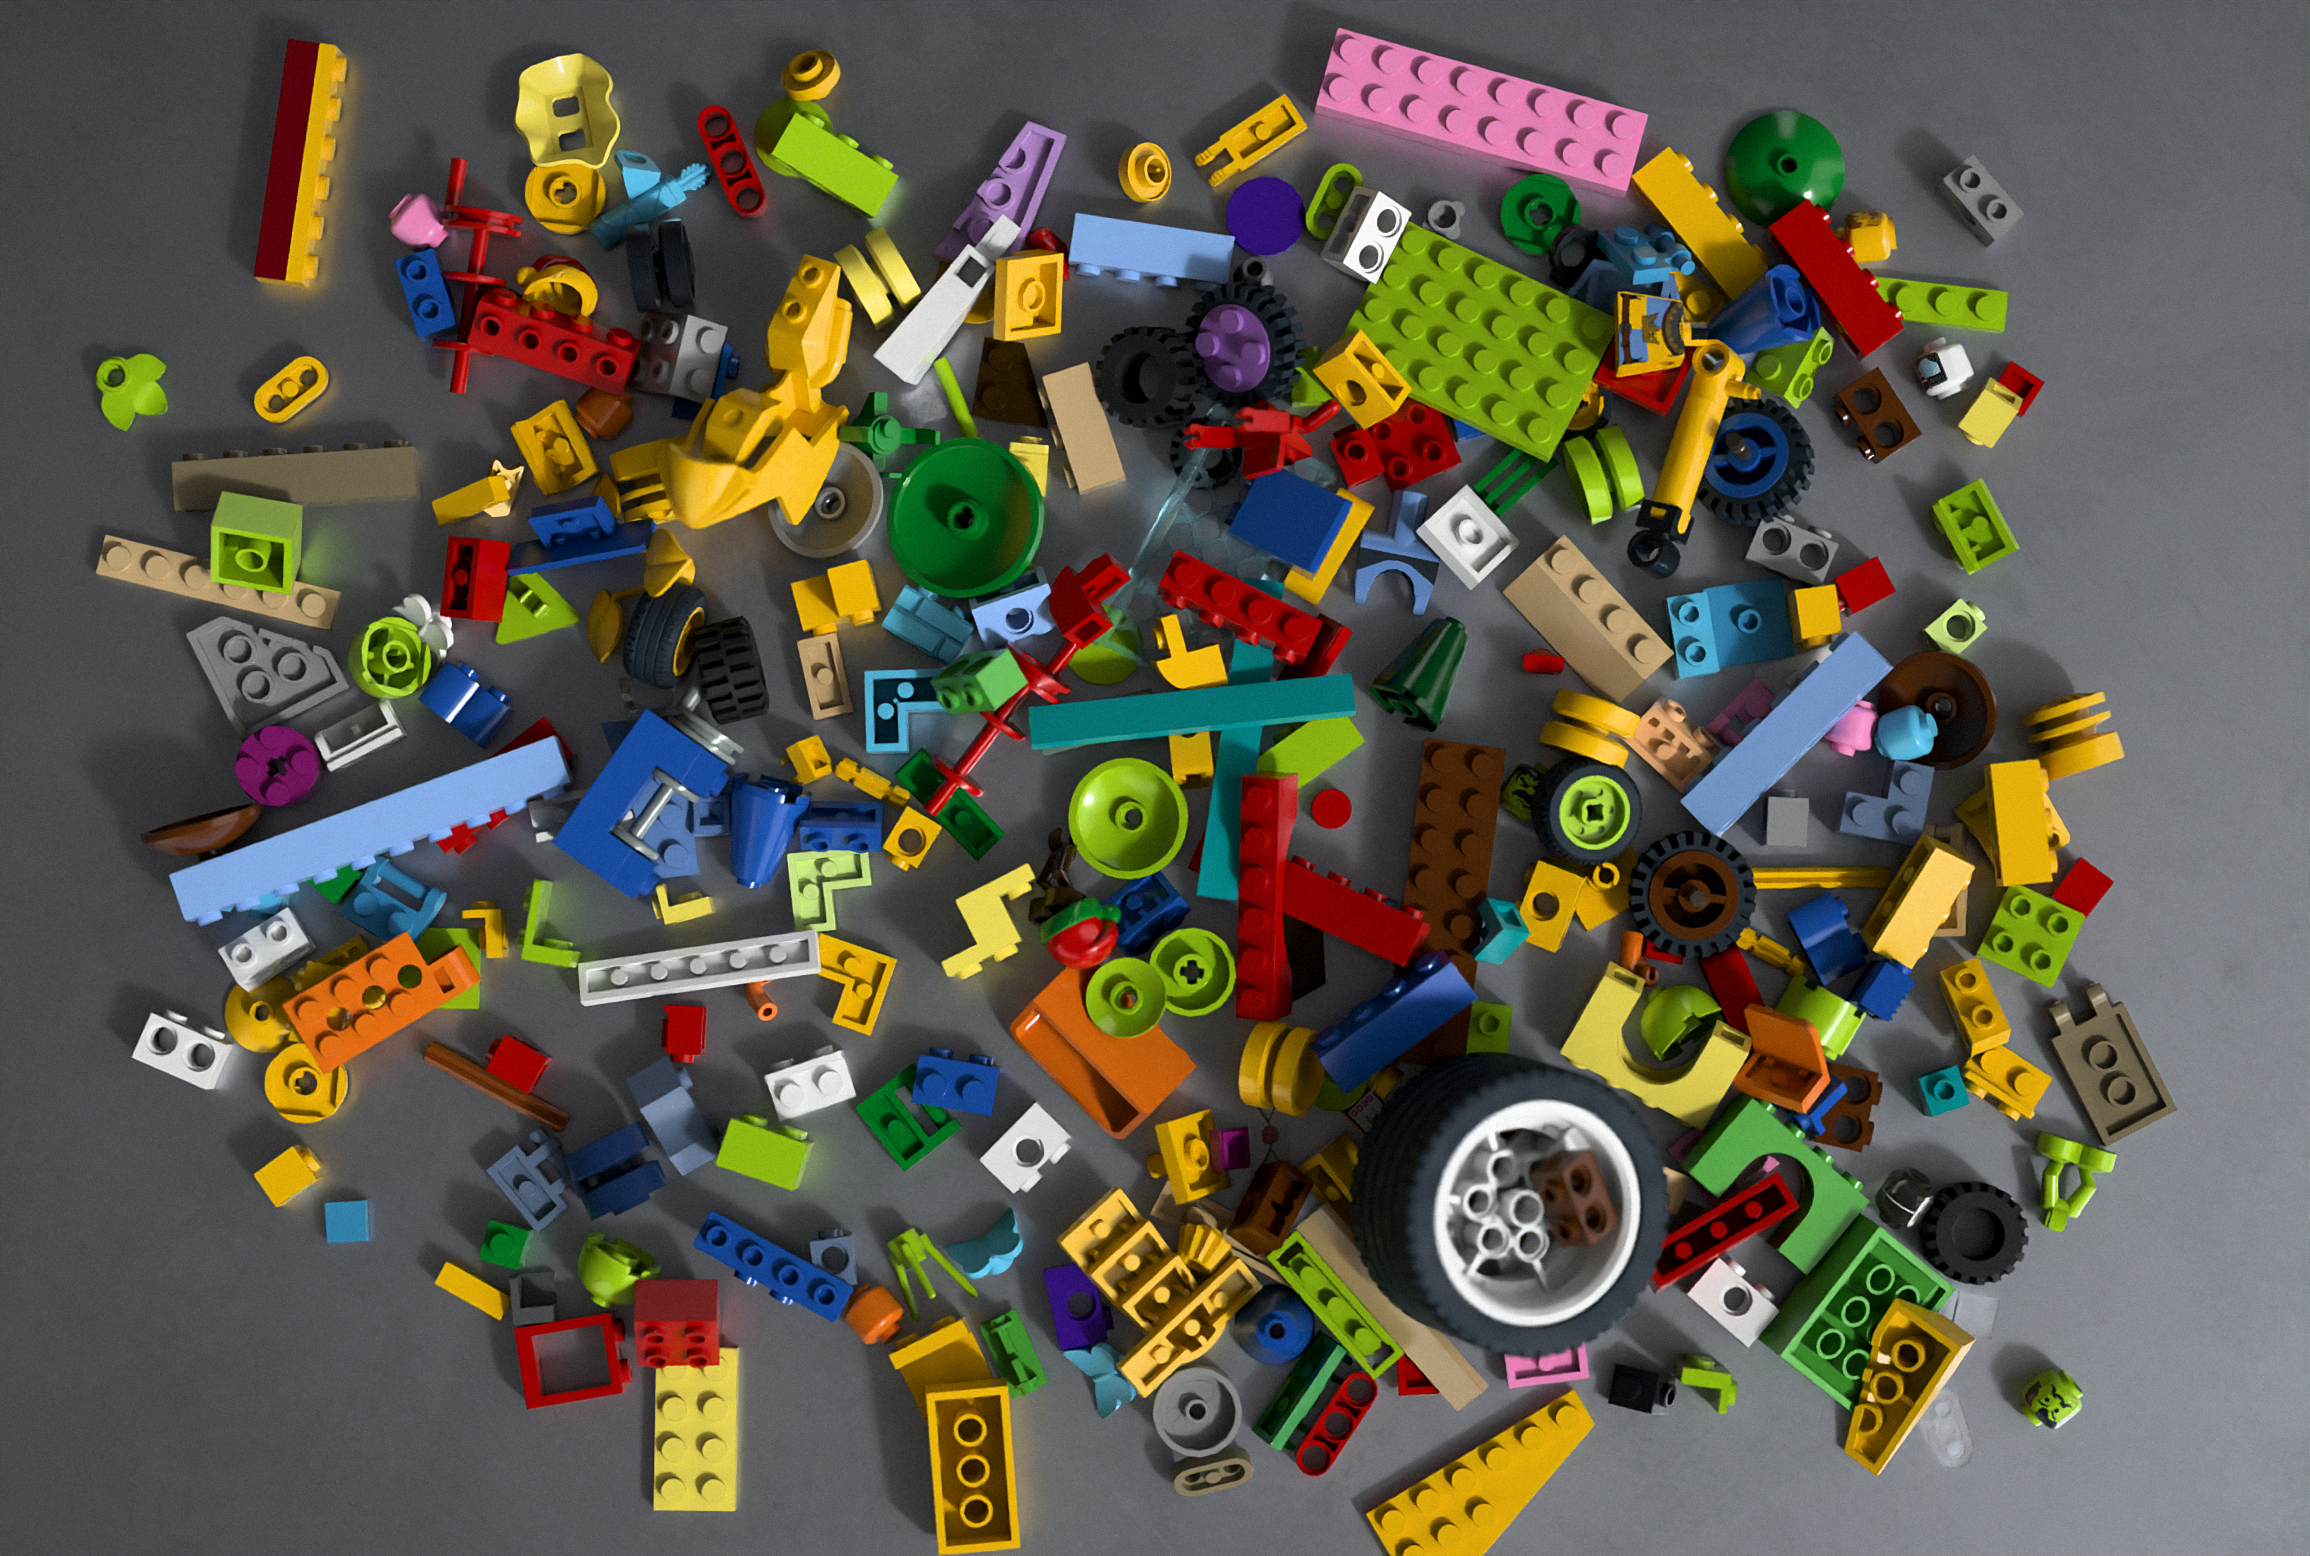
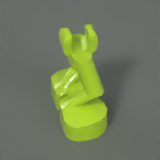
(2086, 1158)

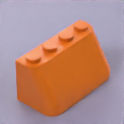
(1105, 1075)

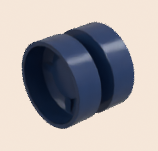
(619, 1181)

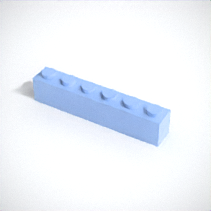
(1786, 733)

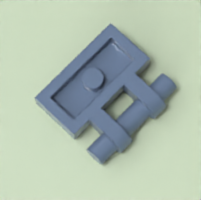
(529, 1187)

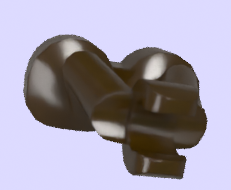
(1056, 868)

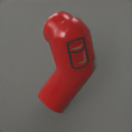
(1045, 239)

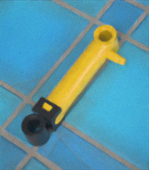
(1667, 513)

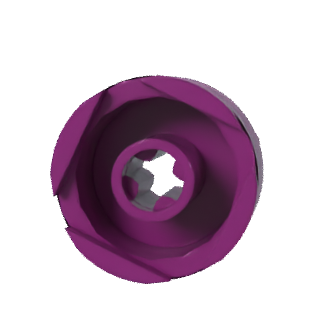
(256, 767)

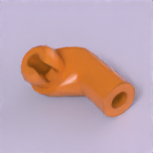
(1633, 961)
(760, 1001)

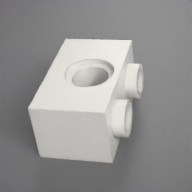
(1003, 1156)
(1743, 1322)

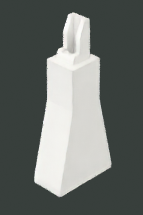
(943, 309)

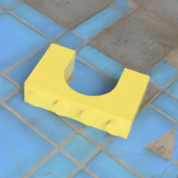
(1685, 1091)

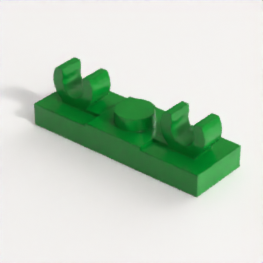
(1301, 1391)

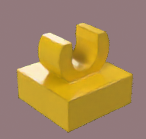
(809, 760)

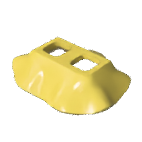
(534, 113)

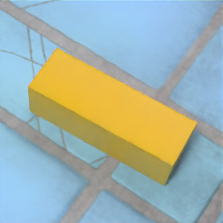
(470, 500)
(474, 1289)

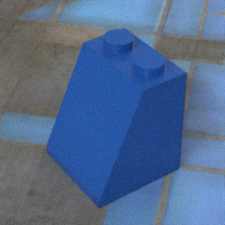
(1288, 520)

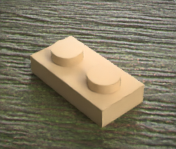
(825, 676)

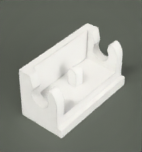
(360, 736)

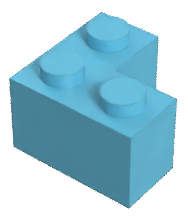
(887, 704)

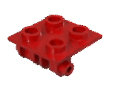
(1413, 444)

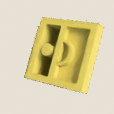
(990, 922)

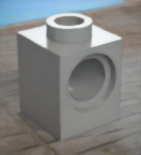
(1785, 819)

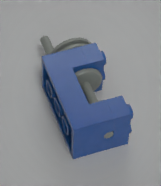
(594, 829)

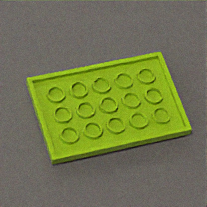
(1483, 340)

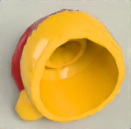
(560, 283)

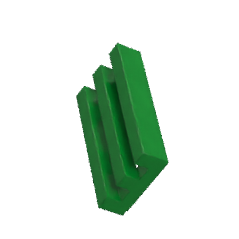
(1490, 498)

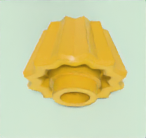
(1202, 1248)

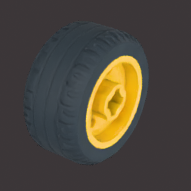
(661, 634)

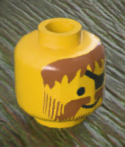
(1869, 235)

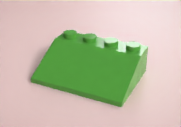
(1836, 1307)

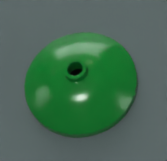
(1755, 172)

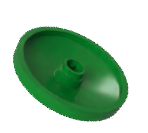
(933, 511)

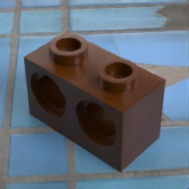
(1885, 410)
(1856, 1109)
(1575, 1198)
(1270, 1207)

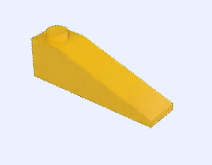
(1906, 1369)

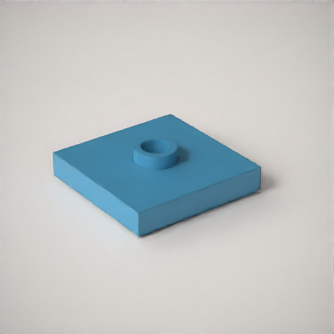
(1750, 622)

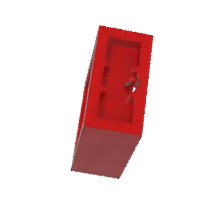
(531, 1364)

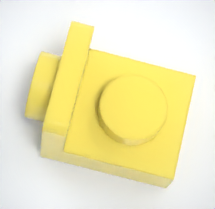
(1034, 456)
(688, 906)

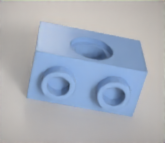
(1026, 592)

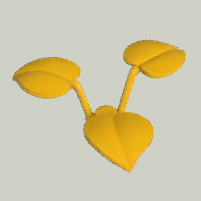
(664, 566)

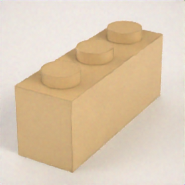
(1081, 429)

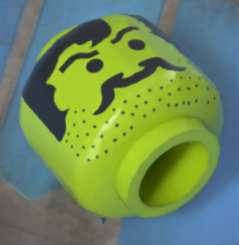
(2051, 1399)

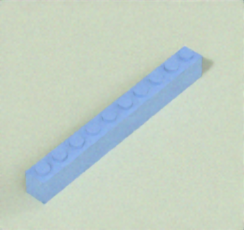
(372, 829)

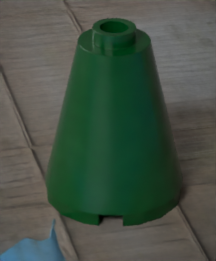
(1423, 675)

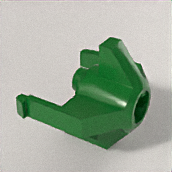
(881, 434)

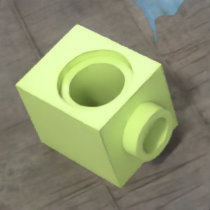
(1936, 631)

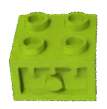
(2030, 935)
(531, 937)

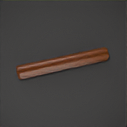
(493, 1086)

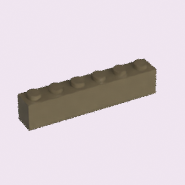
(300, 478)

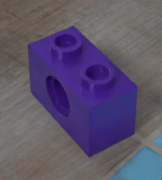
(1073, 1328)

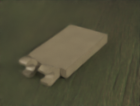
(2108, 1066)

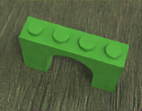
(1827, 1199)

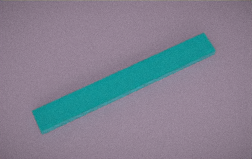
(1192, 711)
(1235, 757)

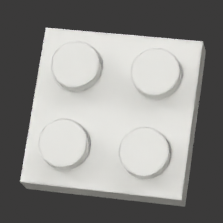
(1468, 537)

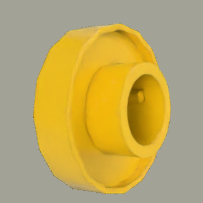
(810, 75)
(1144, 172)

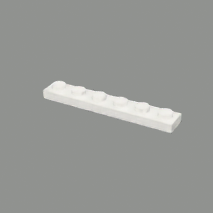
(699, 967)

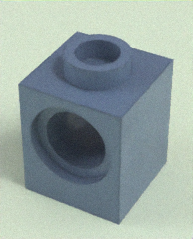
(835, 1238)

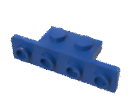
(577, 534)
(773, 1266)

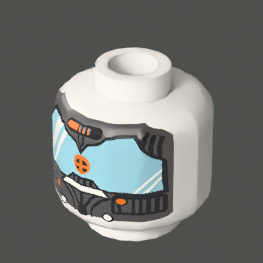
(1943, 369)

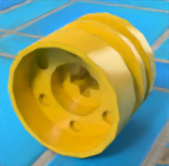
(640, 467)
(2073, 735)

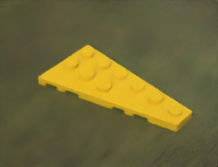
(1483, 1490)

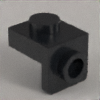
(1642, 1390)

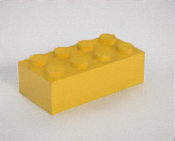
(972, 1466)

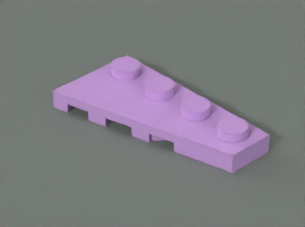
(1011, 190)

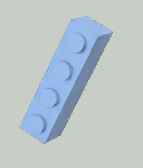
(1150, 252)

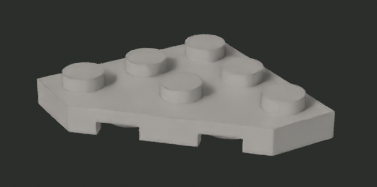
(263, 673)

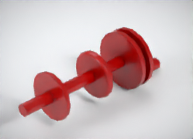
(482, 225)
(1040, 679)

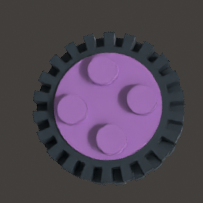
(1246, 343)

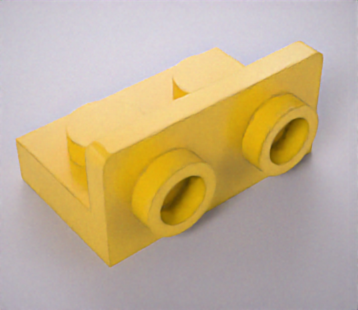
(2006, 1079)

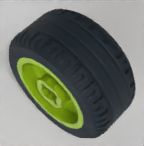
(1586, 810)

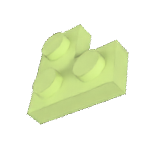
(813, 879)

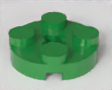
(1525, 196)

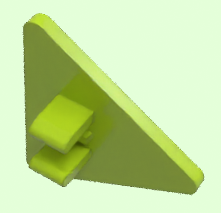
(533, 609)

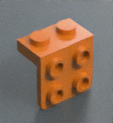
(1786, 1060)

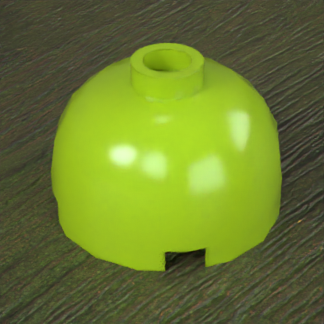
(389, 658)
(1676, 1018)
(612, 1269)

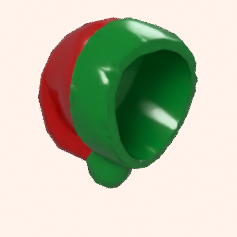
(1081, 933)

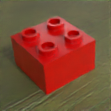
(677, 1323)

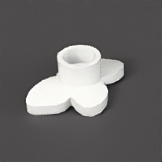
(431, 626)

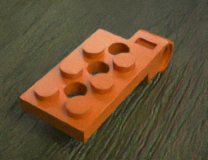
(439, 982)

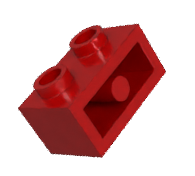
(475, 579)

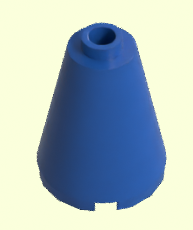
(1768, 314)
(762, 825)
(1269, 1306)

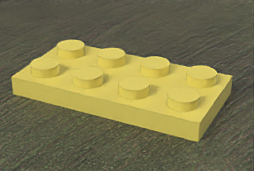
(696, 1436)

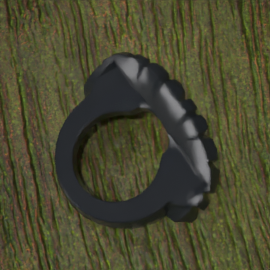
(1566, 274)

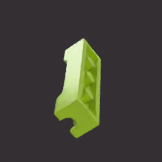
(1335, 1305)

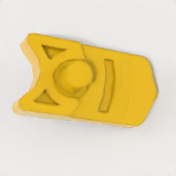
(512, 477)

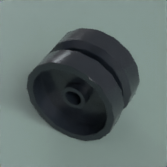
(663, 264)

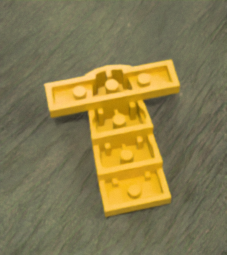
(1153, 1288)

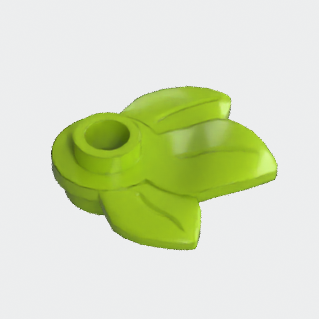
(135, 392)

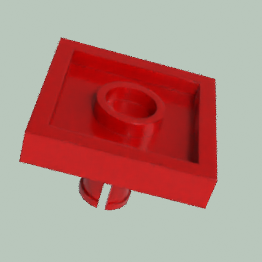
(1651, 389)

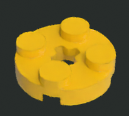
(580, 211)
(289, 1098)

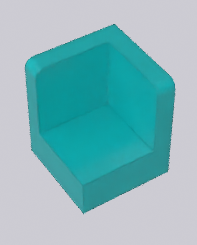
(1502, 931)

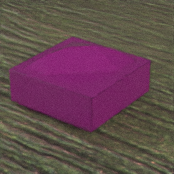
(1230, 1148)

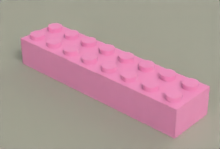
(1480, 113)

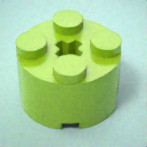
(1831, 1015)

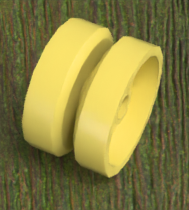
(879, 278)

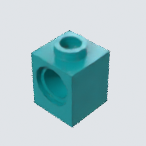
(1940, 1090)

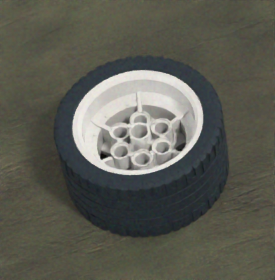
(1439, 1147)

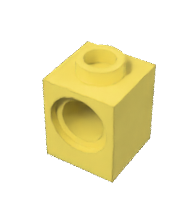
(1989, 413)

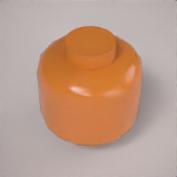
(603, 412)
(874, 1314)

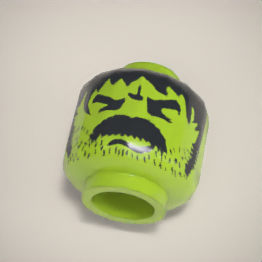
(1519, 788)

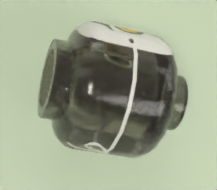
(1904, 1198)

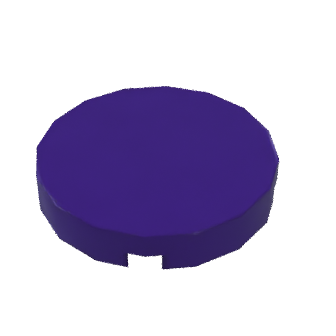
(1265, 216)

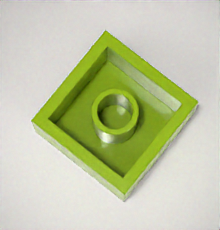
(256, 543)
(764, 1151)

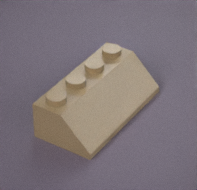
(1587, 622)

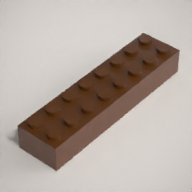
(1451, 869)

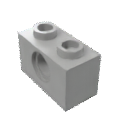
(1979, 200)

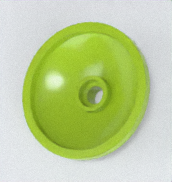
(1101, 821)

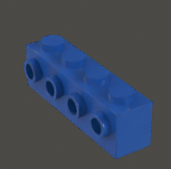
(1392, 1020)

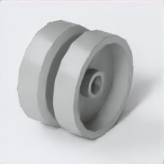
(1194, 1385)

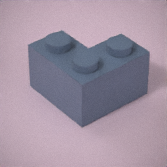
(1894, 817)

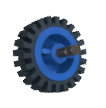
(1756, 463)

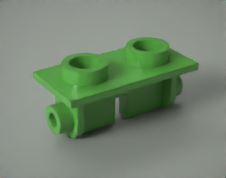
(1014, 1353)

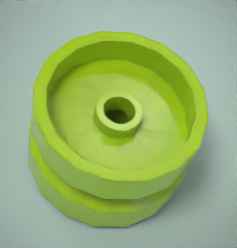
(1604, 474)
(1215, 967)

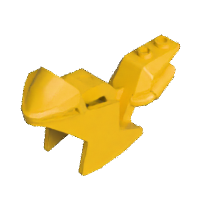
(804, 352)

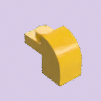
(1182, 667)

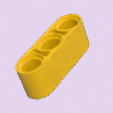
(1313, 590)

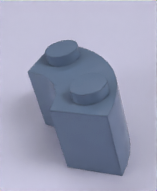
(675, 1115)

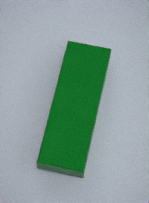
(959, 815)

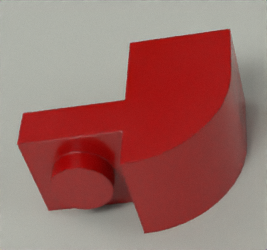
(1077, 599)

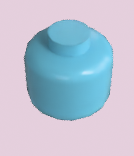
(1905, 733)

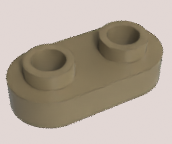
(1212, 1473)

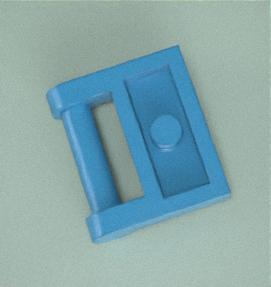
(383, 914)

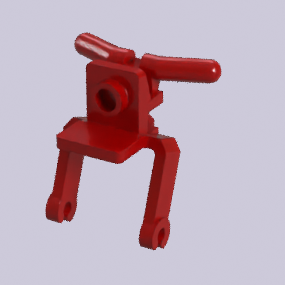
(1266, 435)

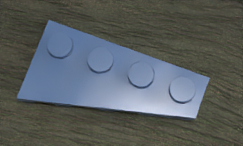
(672, 829)

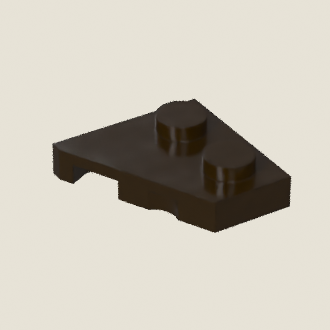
(1007, 386)

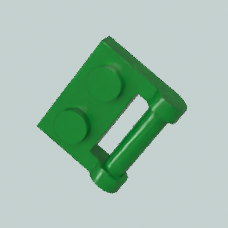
(898, 1127)

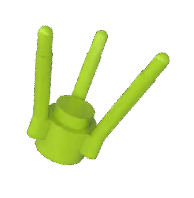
(909, 1251)

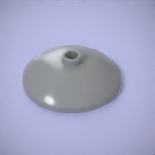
(826, 534)

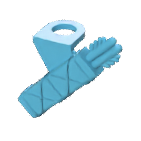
(646, 194)

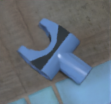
(1398, 551)

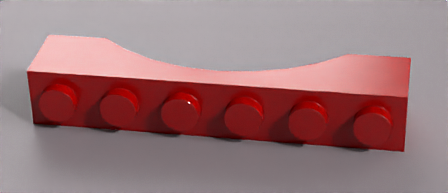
(1265, 834)

